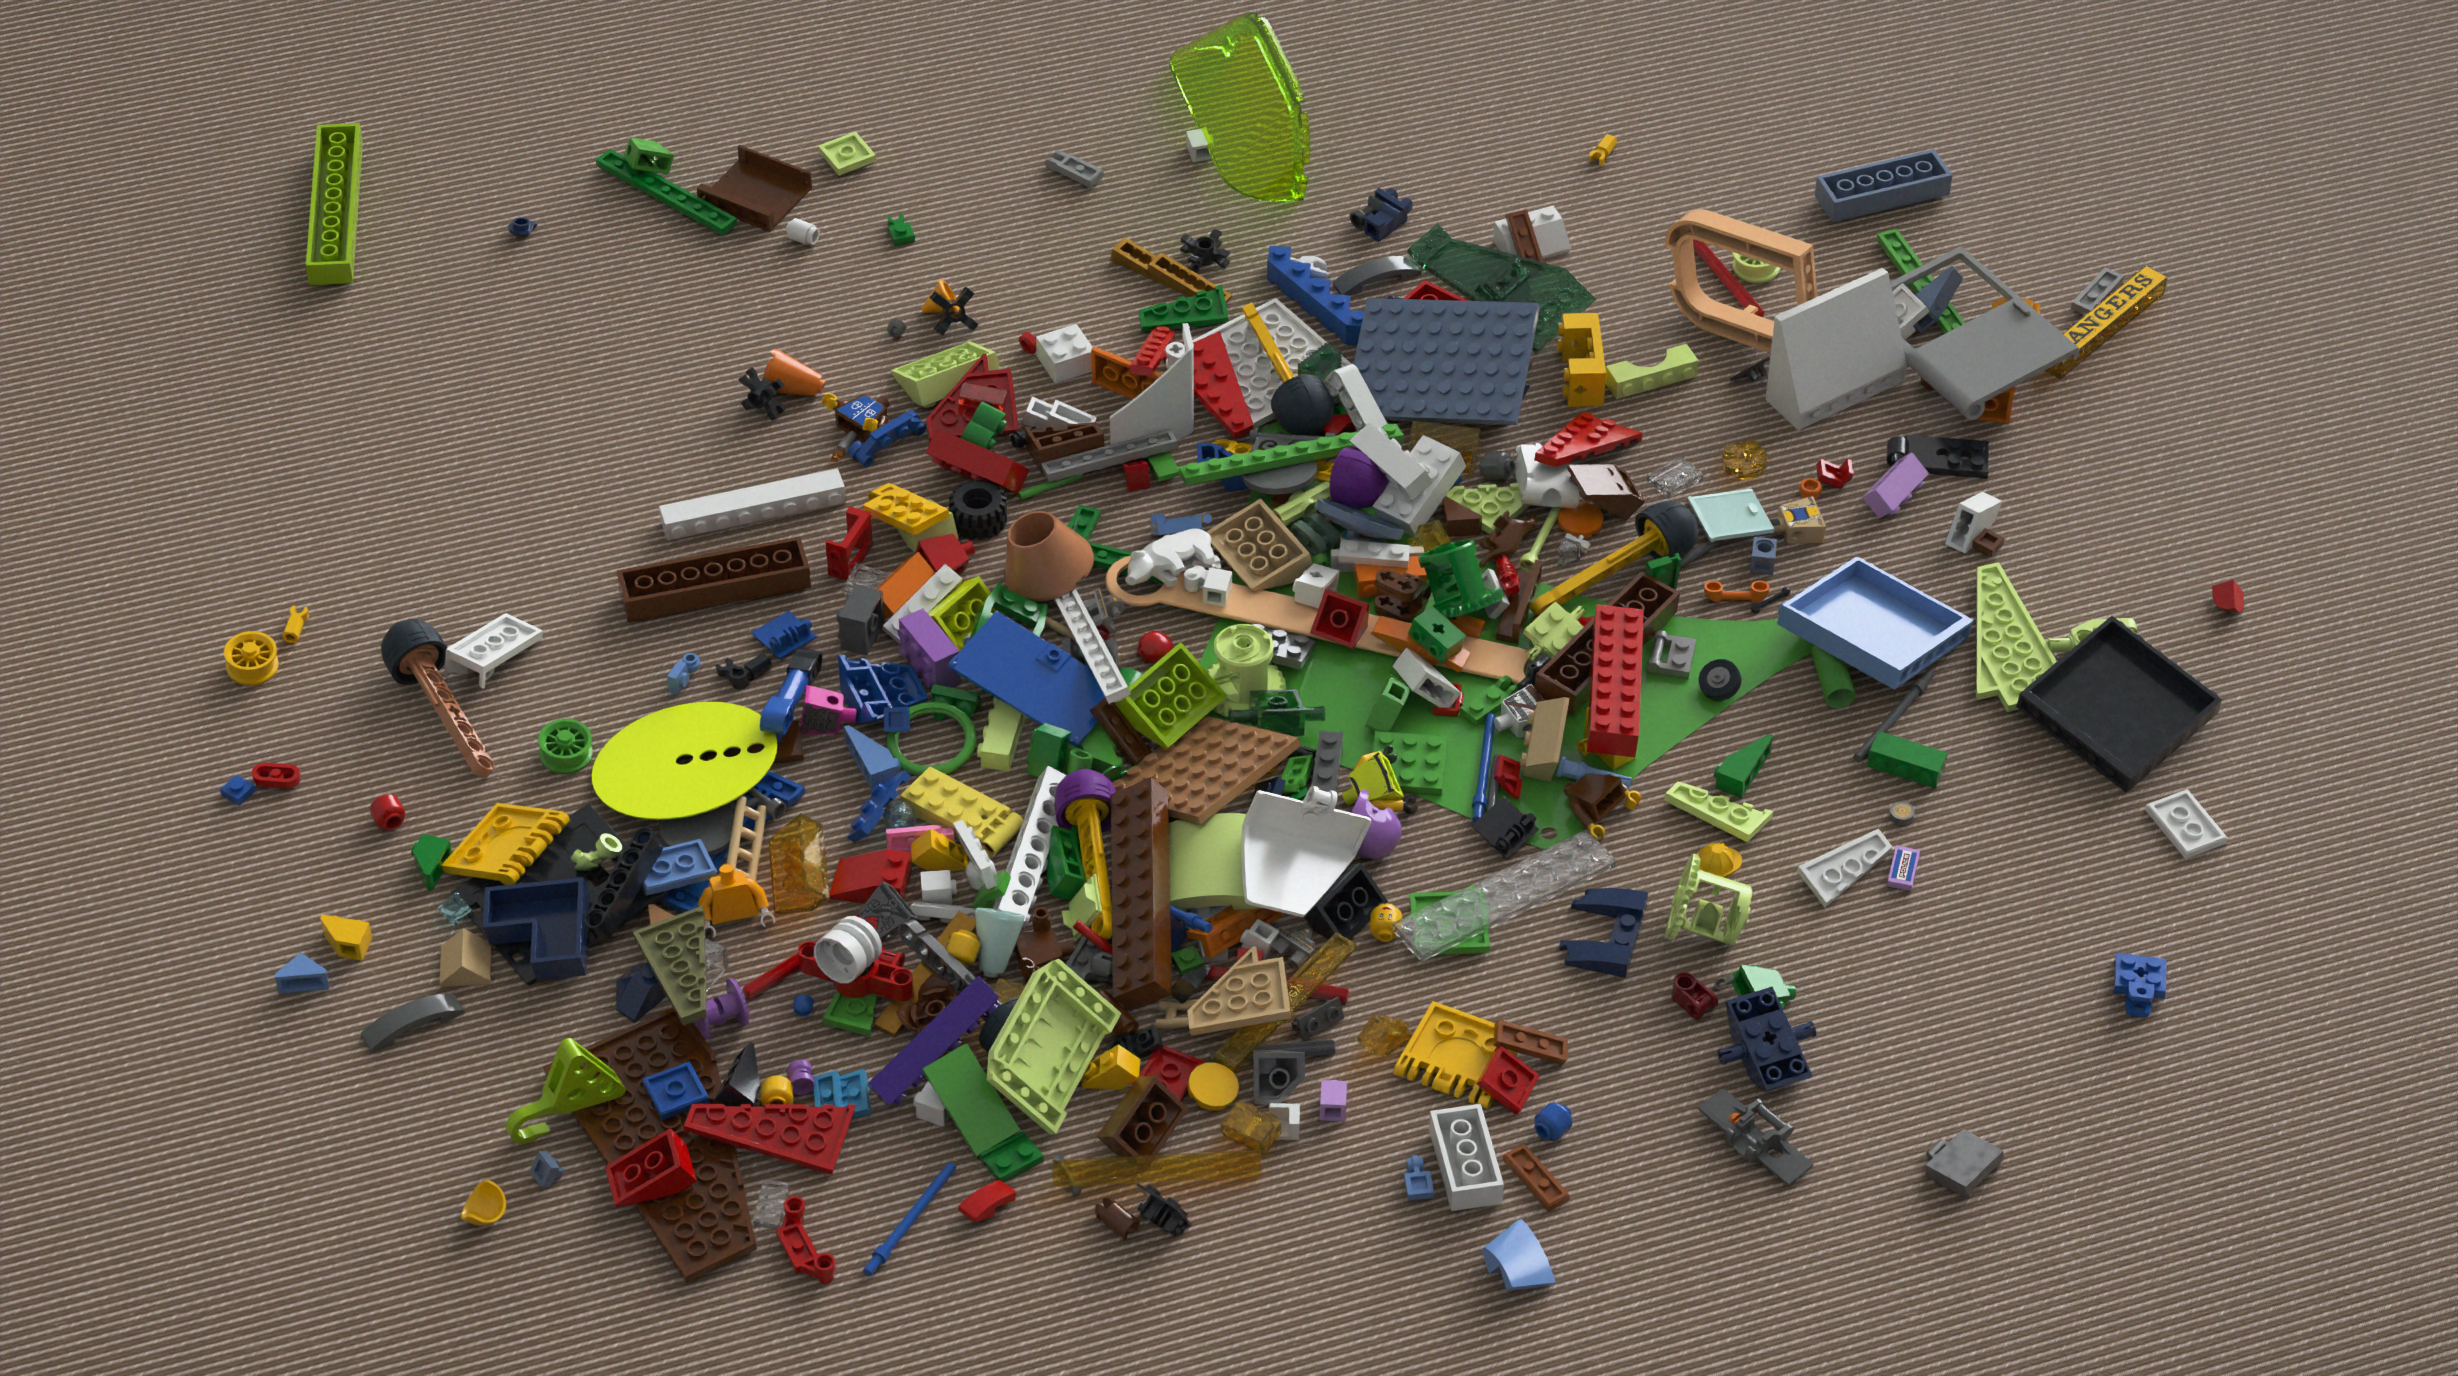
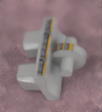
(1107, 609)
(1297, 944)

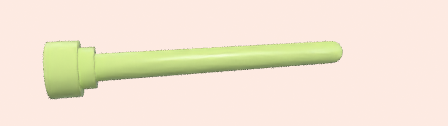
(1527, 560)

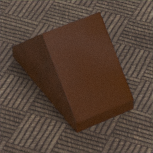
(1459, 519)

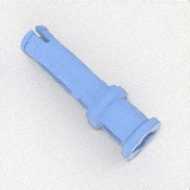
(1578, 770)

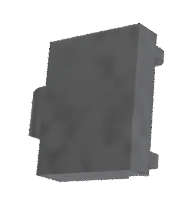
(1962, 1162)

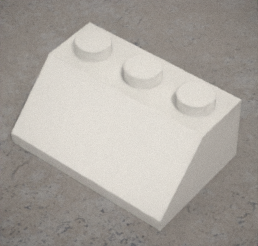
(1548, 230)

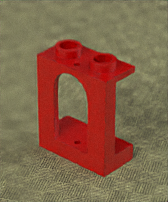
(858, 535)

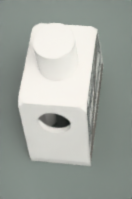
(1516, 711)

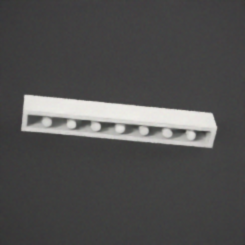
(752, 504)

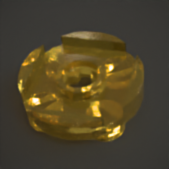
(1747, 450)

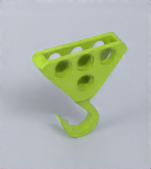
(562, 1082)

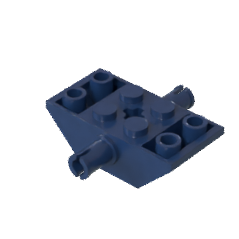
(1766, 1040)

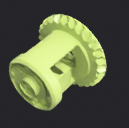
(1243, 667)
(1707, 914)

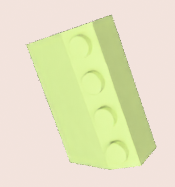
(937, 374)

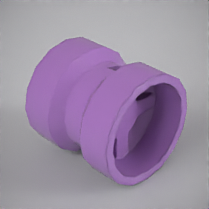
(801, 1077)

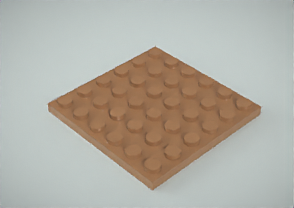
(1210, 766)

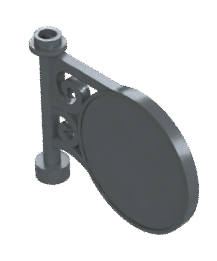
(1285, 478)
(715, 825)

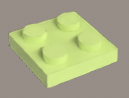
(847, 153)

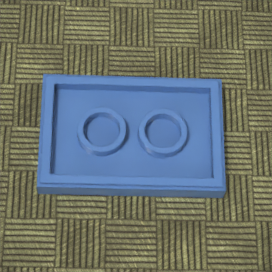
(680, 867)

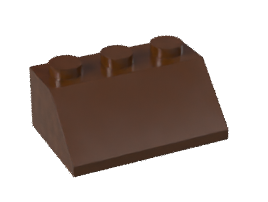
(1143, 1119)

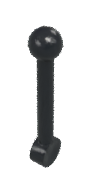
(1755, 608)

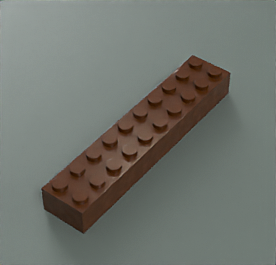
(1140, 895)

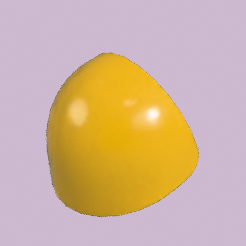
(484, 1204)

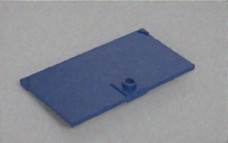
(1030, 676)

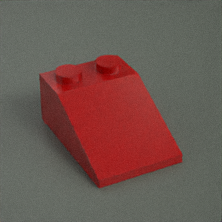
(862, 874)
(651, 1170)

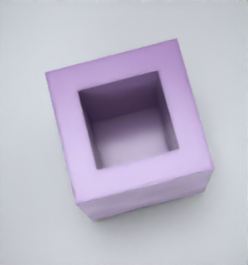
(1333, 1100)

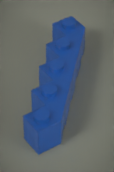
(1314, 295)

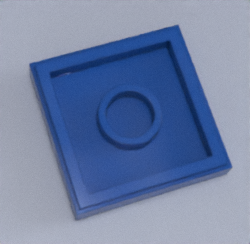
(675, 1090)

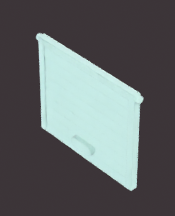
(1730, 515)

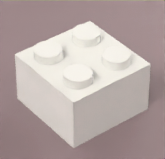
(1064, 353)

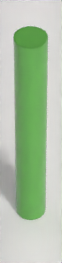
(1041, 488)

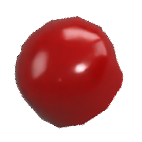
(1153, 646)

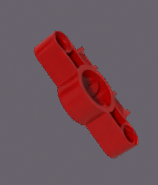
(884, 979)

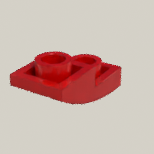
(985, 1200)

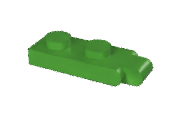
(1297, 773)

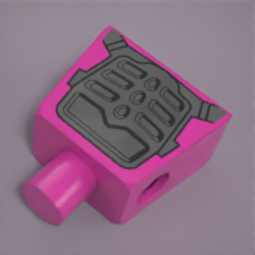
(824, 711)

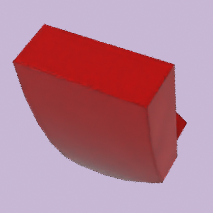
(1507, 775)

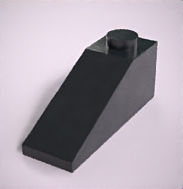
(741, 1081)

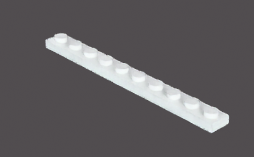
(1092, 647)

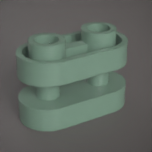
(1316, 534)

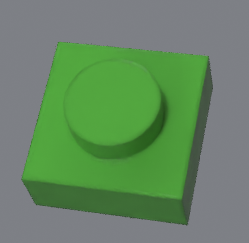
(1186, 960)

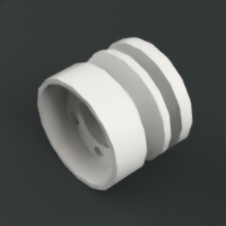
(847, 949)

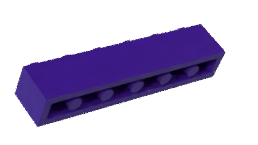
(933, 1041)

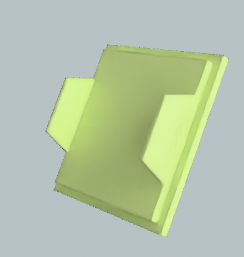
(1084, 906)

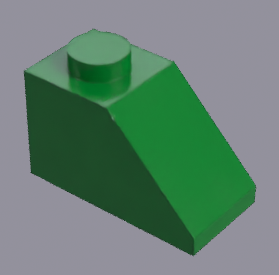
(429, 856)

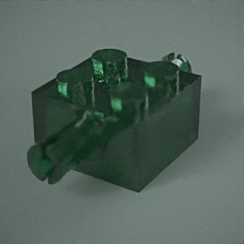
(1278, 712)

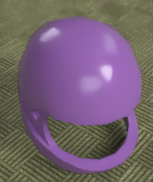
(1383, 832)

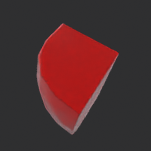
(2228, 596)

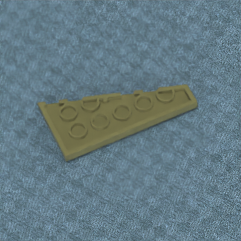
(678, 961)

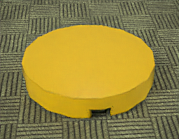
(1213, 1086)

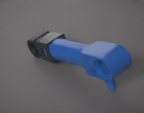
(780, 708)

